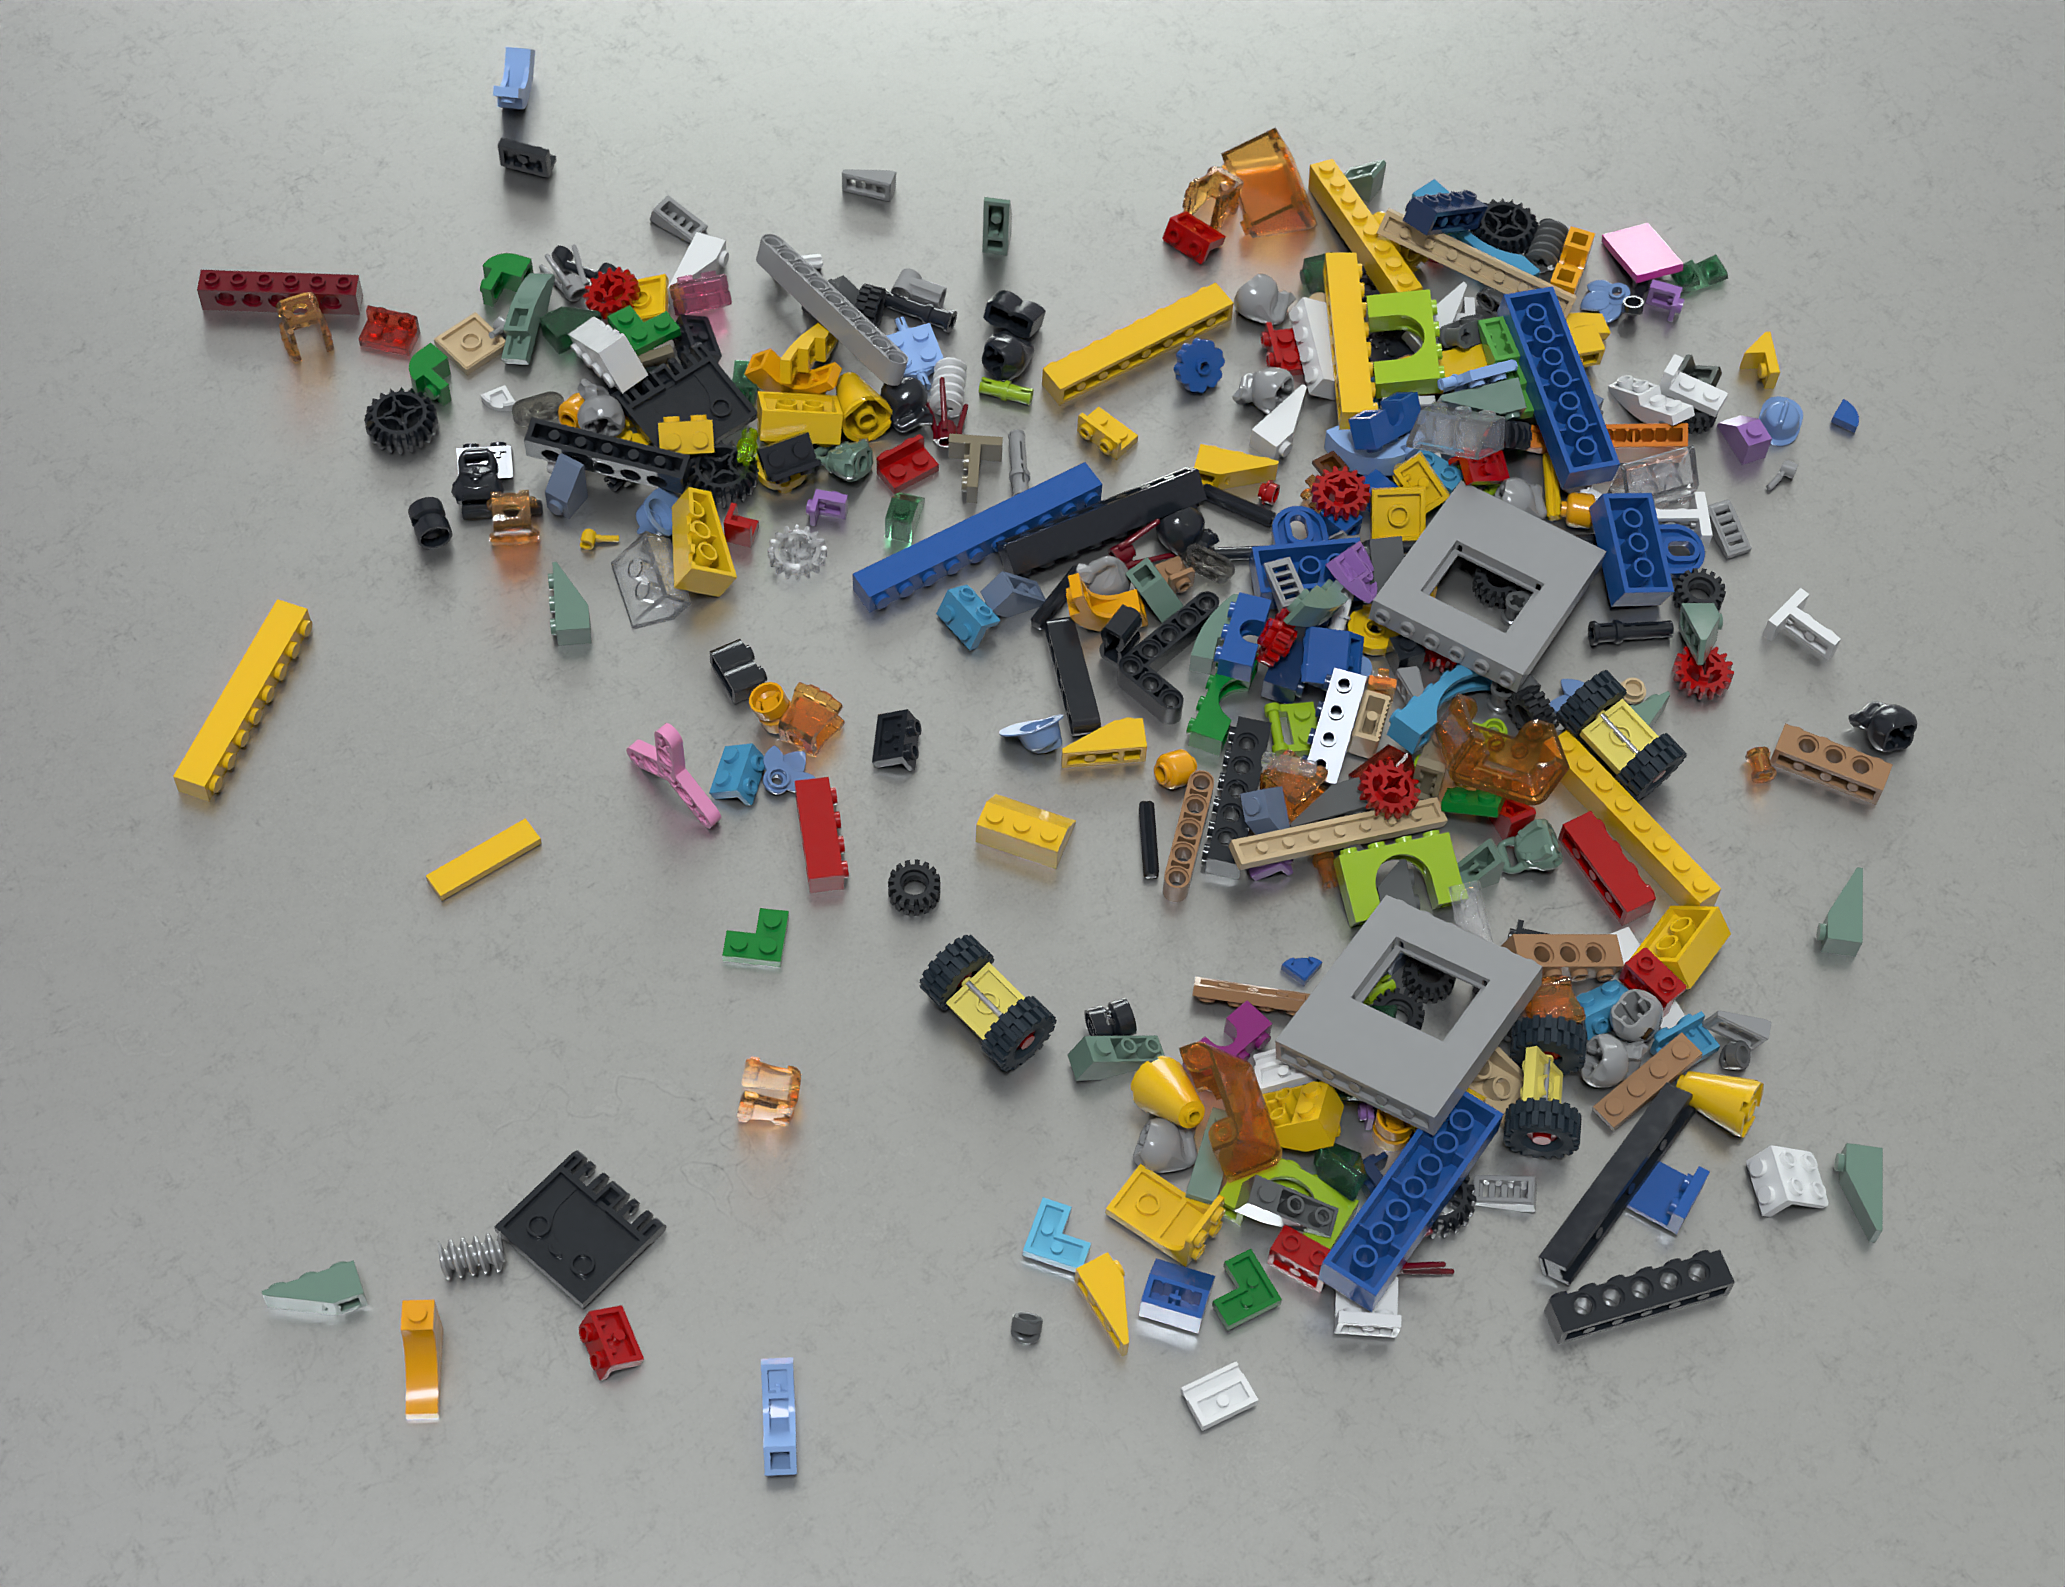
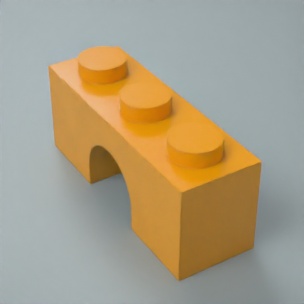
(1573, 259)

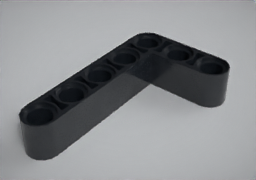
(1145, 669)

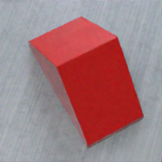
(1512, 818)

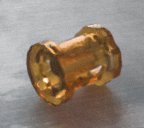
(1760, 764)

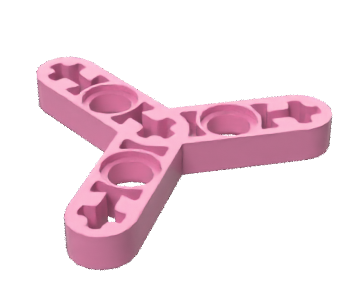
(668, 762)

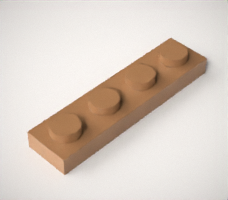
(1237, 993)
(1647, 1081)

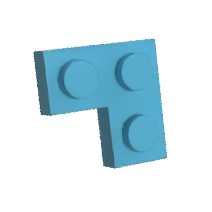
(1047, 1241)

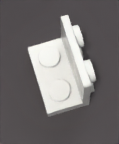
(1356, 1320)

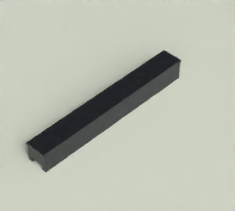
(1616, 1184)

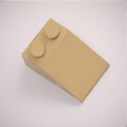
(1499, 1082)

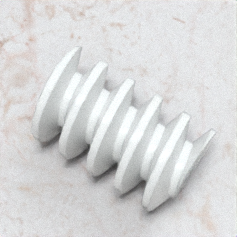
(954, 374)

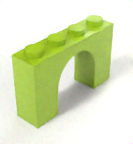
(1413, 313)
(1358, 869)
(1292, 1176)

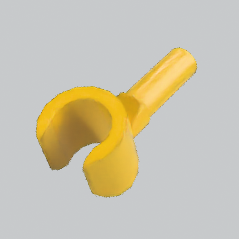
(589, 538)

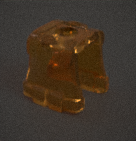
(1210, 186)
(293, 322)
(516, 529)
(810, 718)
(1297, 789)
(1555, 998)
(766, 1076)

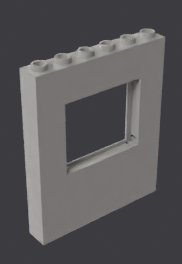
(1507, 545)
(1391, 1061)

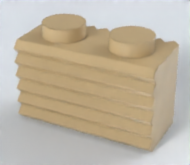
(1369, 724)

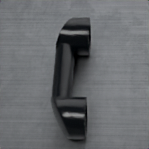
(563, 258)
(1634, 304)

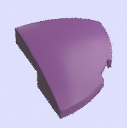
(1354, 572)

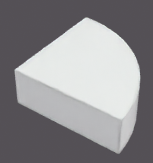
(498, 399)

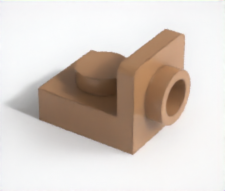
(1176, 574)

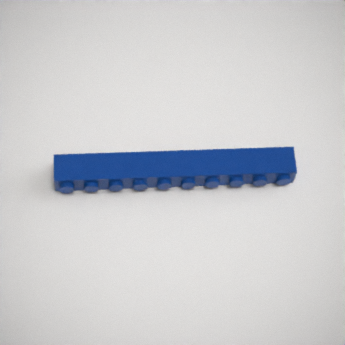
(974, 537)

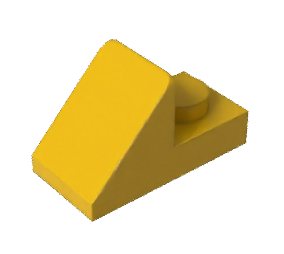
(1762, 356)

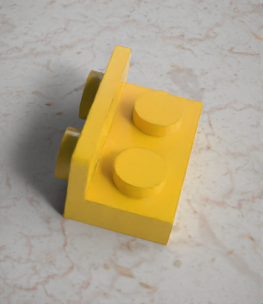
(1106, 432)
(1418, 472)

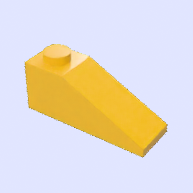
(1112, 744)
(1104, 1290)

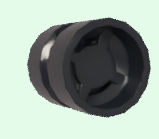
(430, 523)
(1117, 1013)

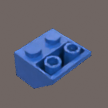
(1329, 650)
(1176, 1295)

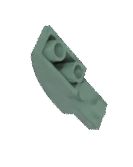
(524, 317)
(1317, 605)

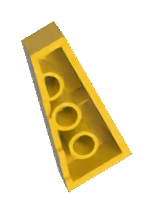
(699, 545)

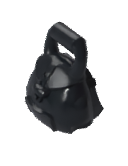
(476, 480)

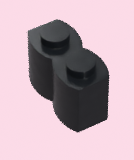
(1011, 312)
(1120, 634)
(737, 670)

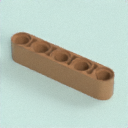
(1184, 846)

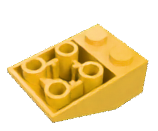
(1305, 1115)

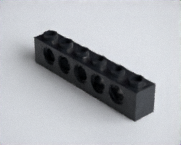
(609, 455)
(1250, 735)
(1657, 1300)

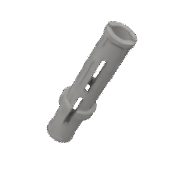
(1019, 475)

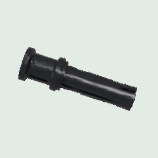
(926, 312)
(1618, 631)

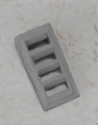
(877, 183)
(666, 222)
(1721, 513)
(1276, 586)
(1409, 682)
(1739, 1027)
(1505, 1182)

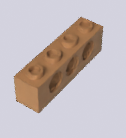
(1837, 775)
(1570, 954)

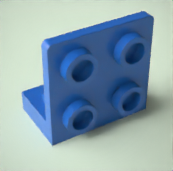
(1668, 1196)

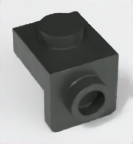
(1704, 373)

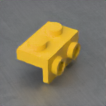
(686, 436)

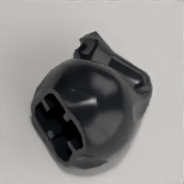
(1006, 355)
(907, 404)
(1184, 529)
(1887, 725)

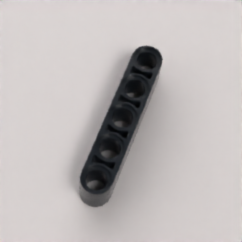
(1072, 676)

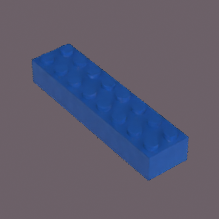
(1559, 389)
(1408, 1202)

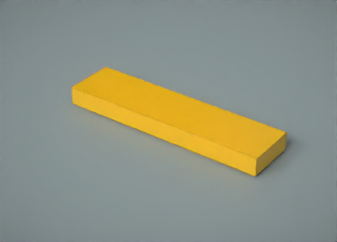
(483, 859)

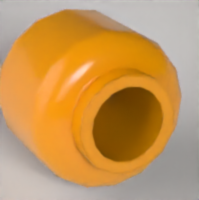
(569, 409)
(1577, 510)
(1174, 768)

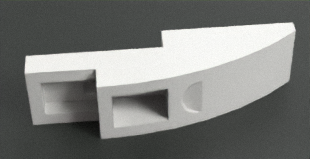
(1647, 403)

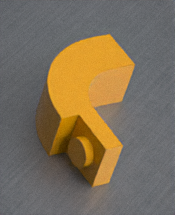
(765, 372)
(1095, 610)

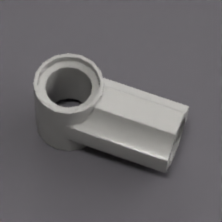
(914, 287)

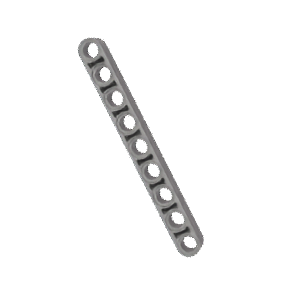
(832, 309)

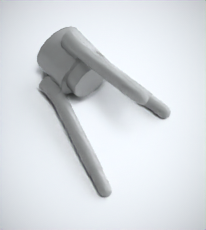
(570, 285)

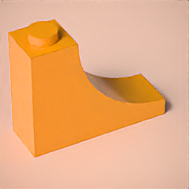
(423, 1357)

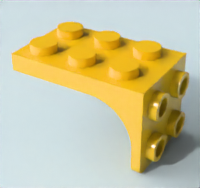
(1165, 1216)

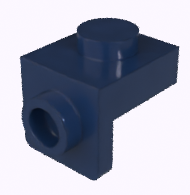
(1373, 1166)

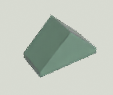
(1367, 178)
(1482, 864)

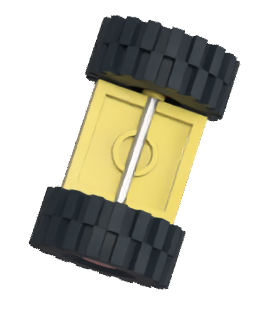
(1620, 735)
(987, 1002)
(1538, 1121)

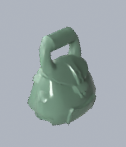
(847, 460)
(1534, 848)

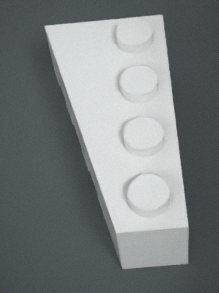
(607, 354)

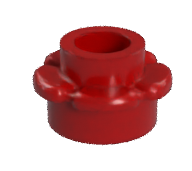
(1269, 492)

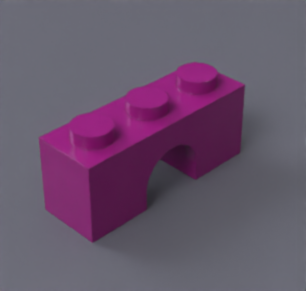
(1247, 1030)

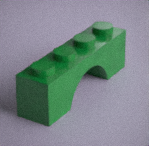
(1212, 725)

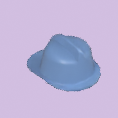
(1781, 419)
(656, 513)
(1037, 735)

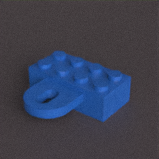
(1636, 548)
(1307, 555)

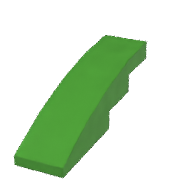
(1500, 347)

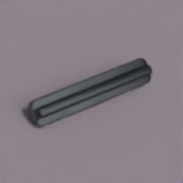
(1239, 505)
(479, 511)
(1053, 602)
(1148, 839)

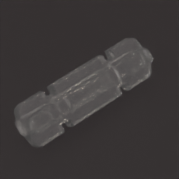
(1289, 764)

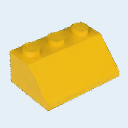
(790, 414)
(1024, 830)
(1687, 940)

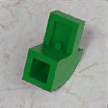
(502, 273)
(428, 371)

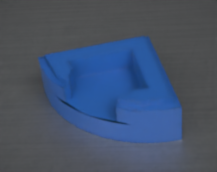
(1846, 416)
(1301, 968)

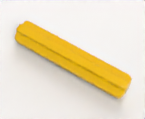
(1552, 489)

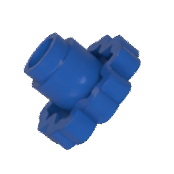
(1199, 365)

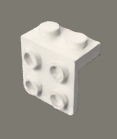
(1786, 1178)

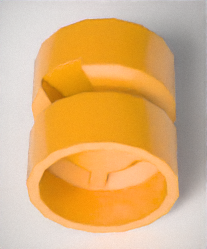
(769, 705)
(1390, 1132)

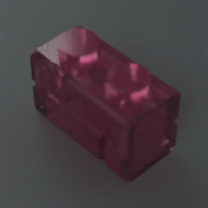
(700, 294)

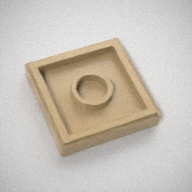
(469, 343)

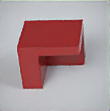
(739, 529)

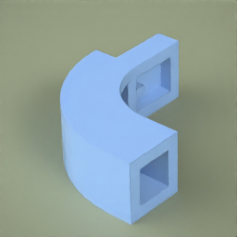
(516, 79)
(1384, 461)
(779, 1416)

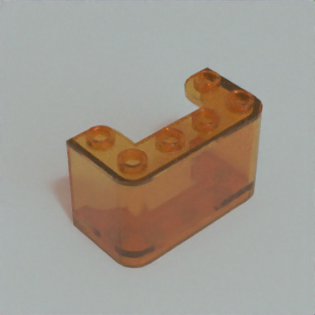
(1504, 765)

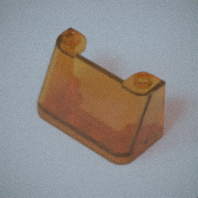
(1272, 187)
(1246, 1138)

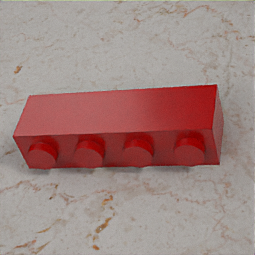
(819, 835)
(1607, 868)

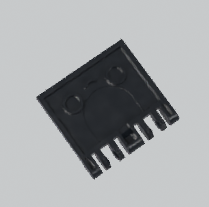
(695, 391)
(576, 1230)

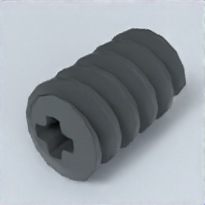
(1547, 244)

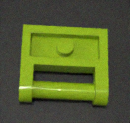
(1300, 721)

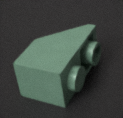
(1154, 590)

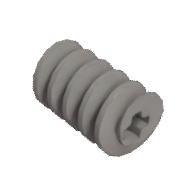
(471, 1256)

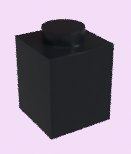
(1404, 653)

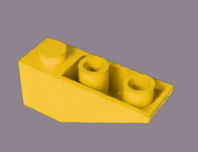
(1233, 468)

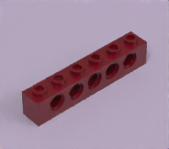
(263, 290)

